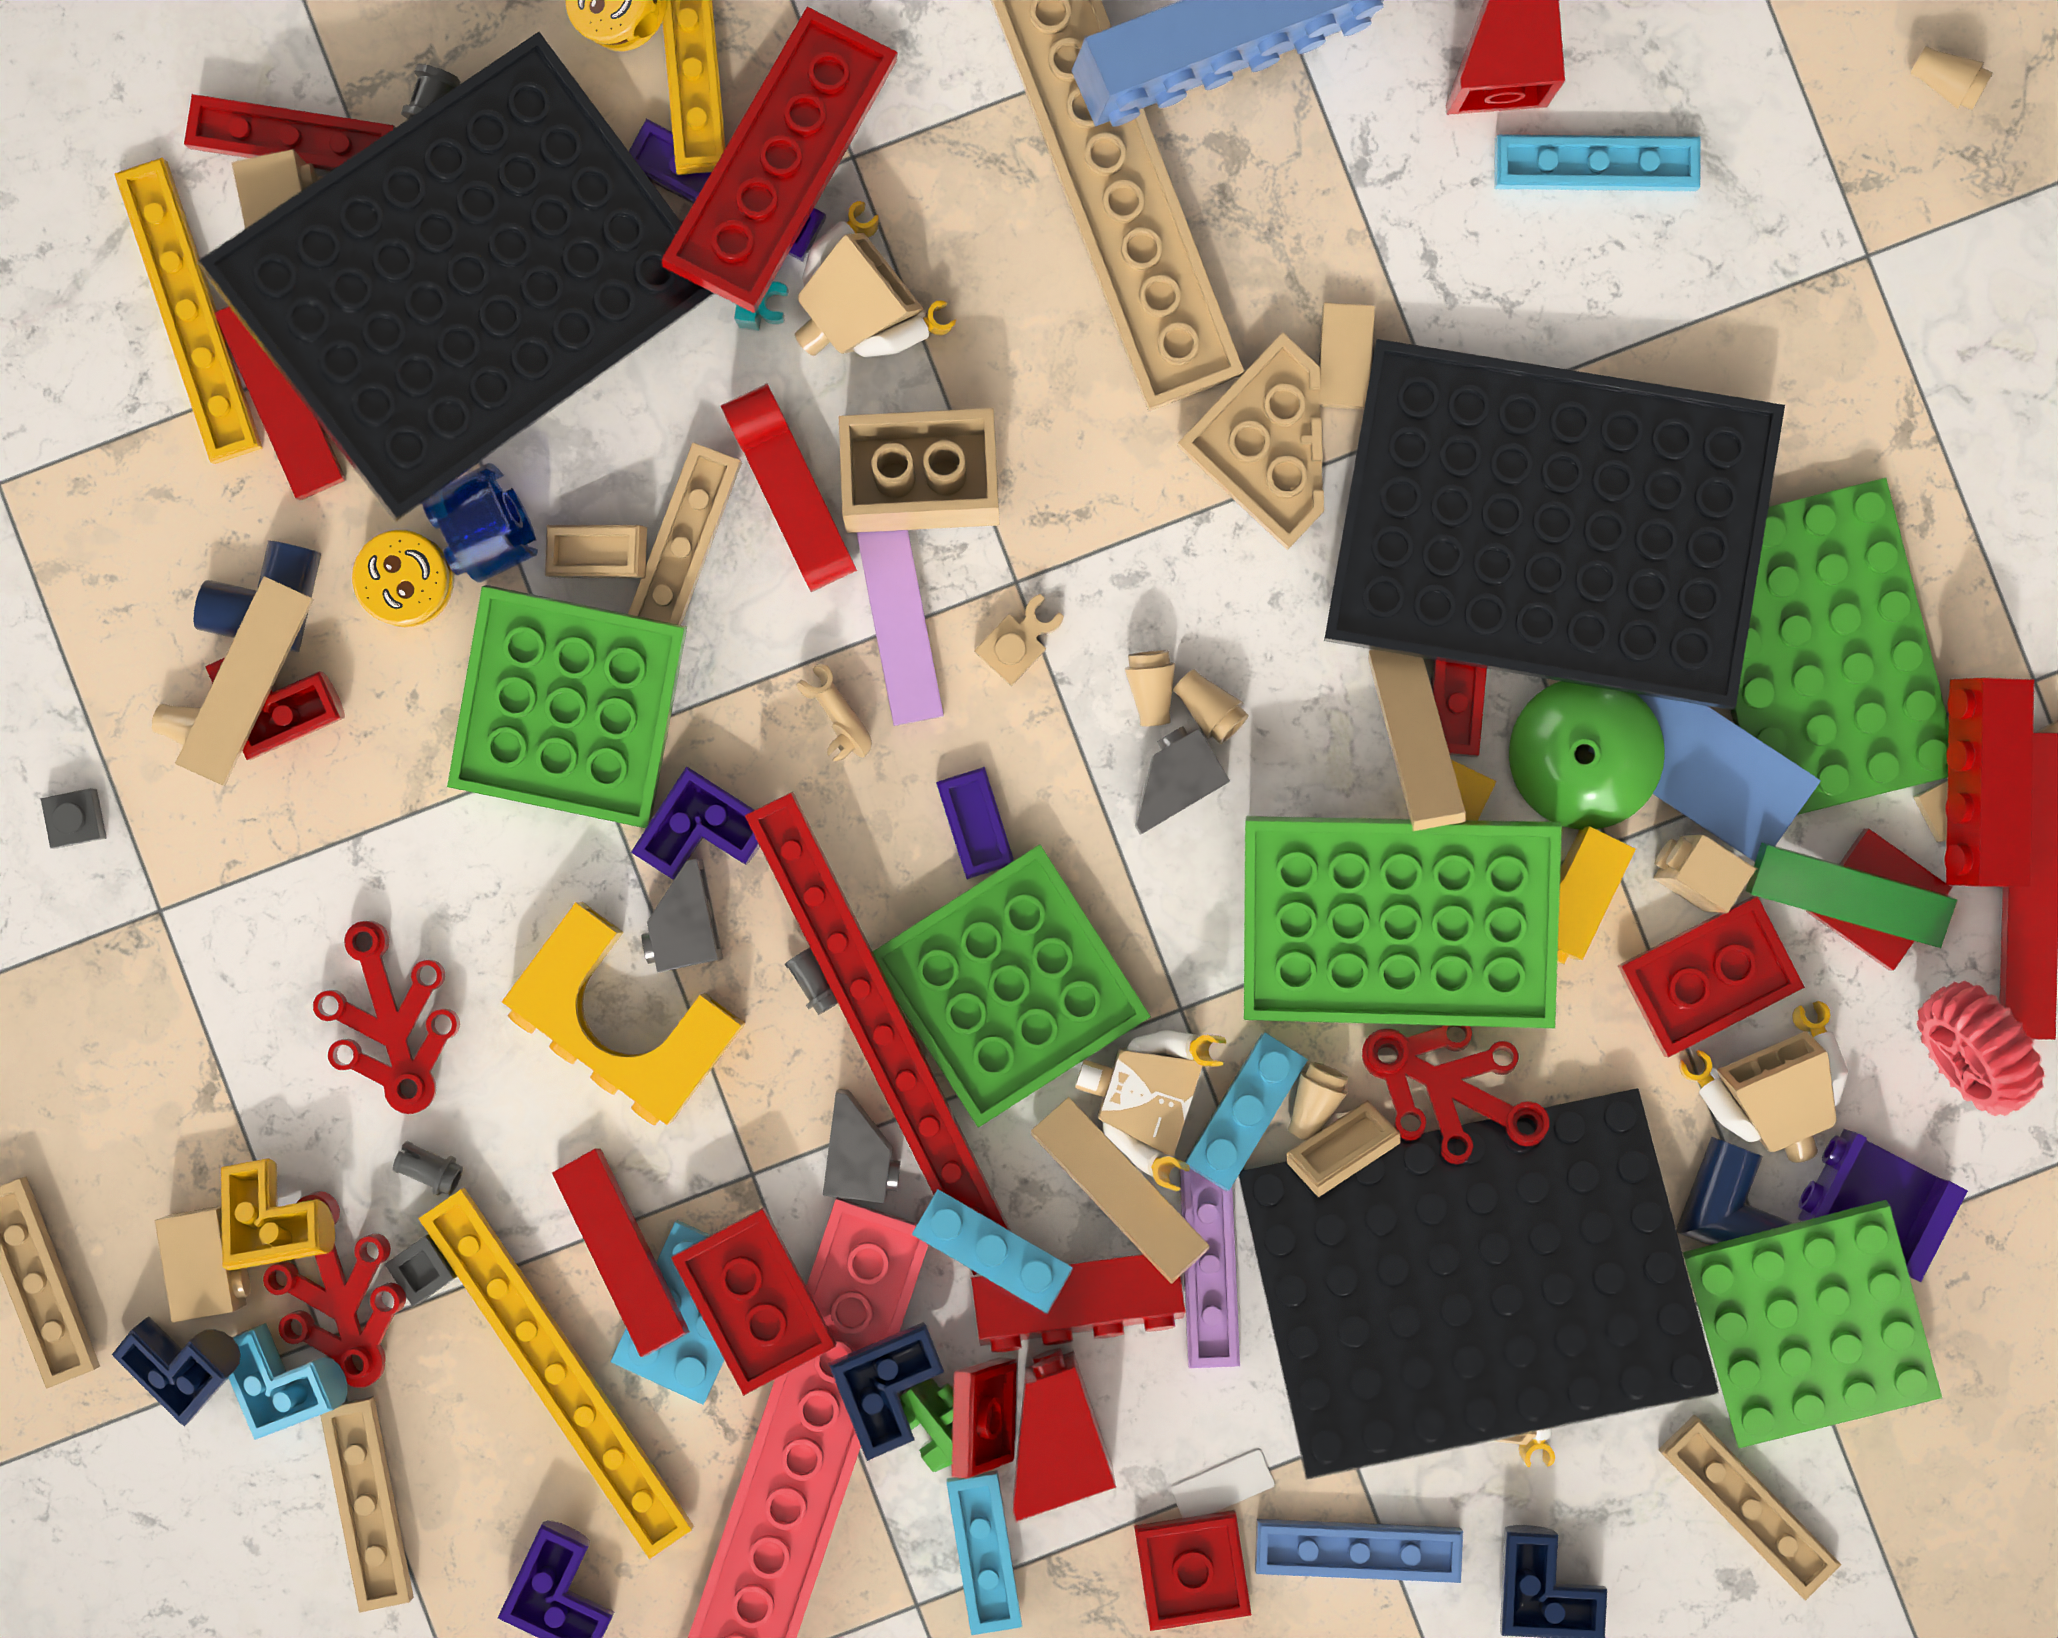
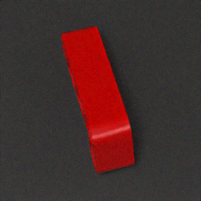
(788, 487)

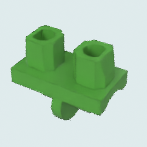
(933, 1409)

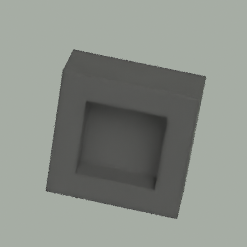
(73, 818)
(421, 1270)

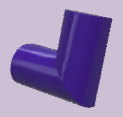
(694, 812)
(540, 1593)

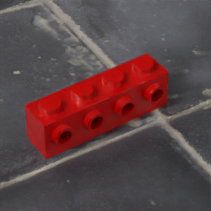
(1989, 782)
(1095, 1298)

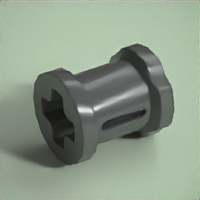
(430, 86)

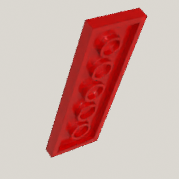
(780, 160)

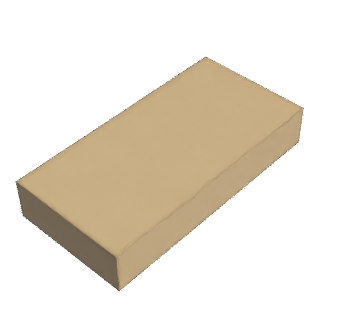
(1345, 355)
(596, 551)
(1343, 1148)

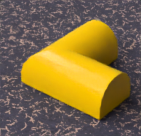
(260, 1230)

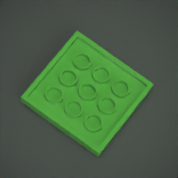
(566, 706)
(1009, 986)
(1812, 1324)

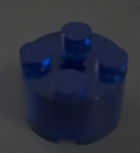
(481, 524)

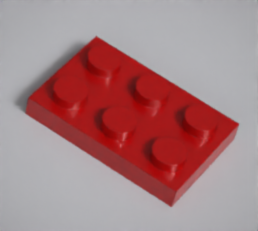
(1711, 976)
(753, 1301)

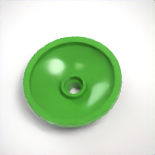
(1625, 762)

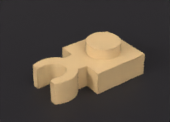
(1014, 645)

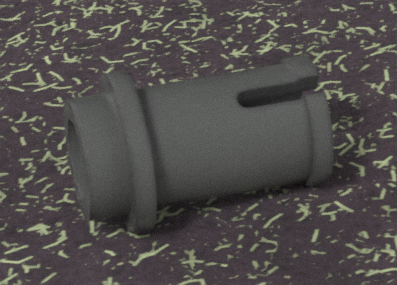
(812, 981)
(428, 1168)

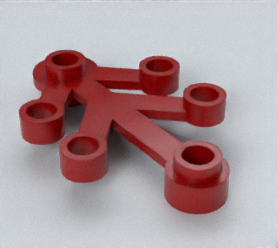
(391, 1025)
(1446, 1083)
(341, 1301)

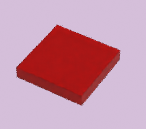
(1879, 857)
(984, 1417)
(1192, 1570)

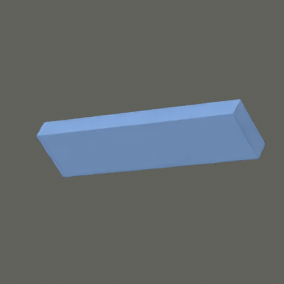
(1358, 1550)

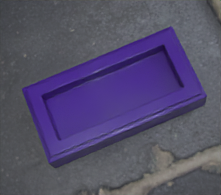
(975, 822)

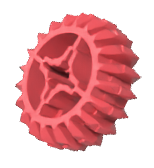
(1980, 1048)

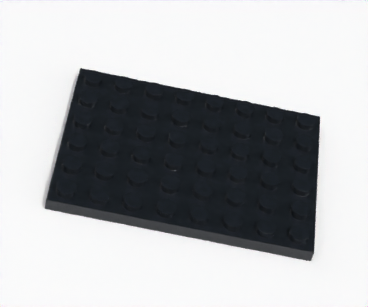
(459, 275)
(1555, 524)
(1478, 1293)

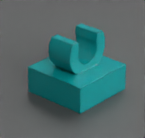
(751, 321)

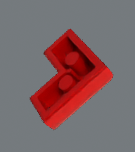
(290, 712)

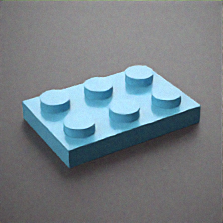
(692, 1361)

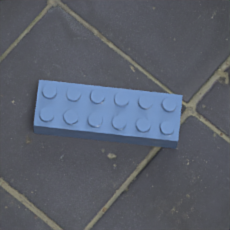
(1200, 45)

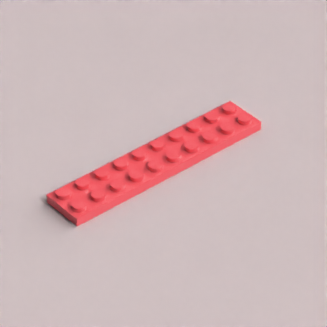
(806, 1436)

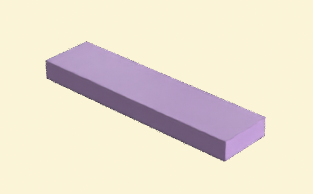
(900, 626)
(1212, 1278)

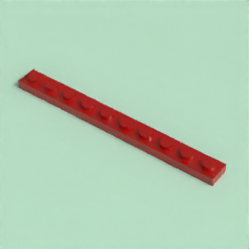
(870, 1005)

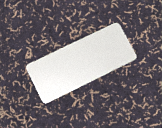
(1223, 1485)

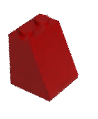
(1510, 58)
(1059, 1439)

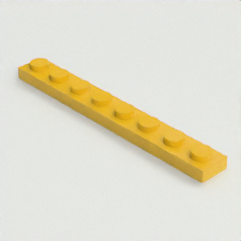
(556, 1373)

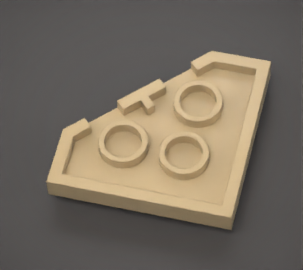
(1267, 441)

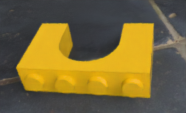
(1586, 876)
(551, 1000)

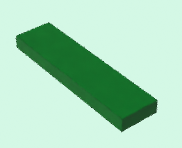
(1851, 895)

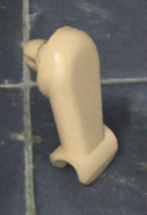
(846, 724)

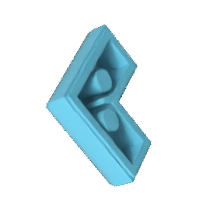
(278, 1397)

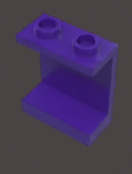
(1865, 1174)

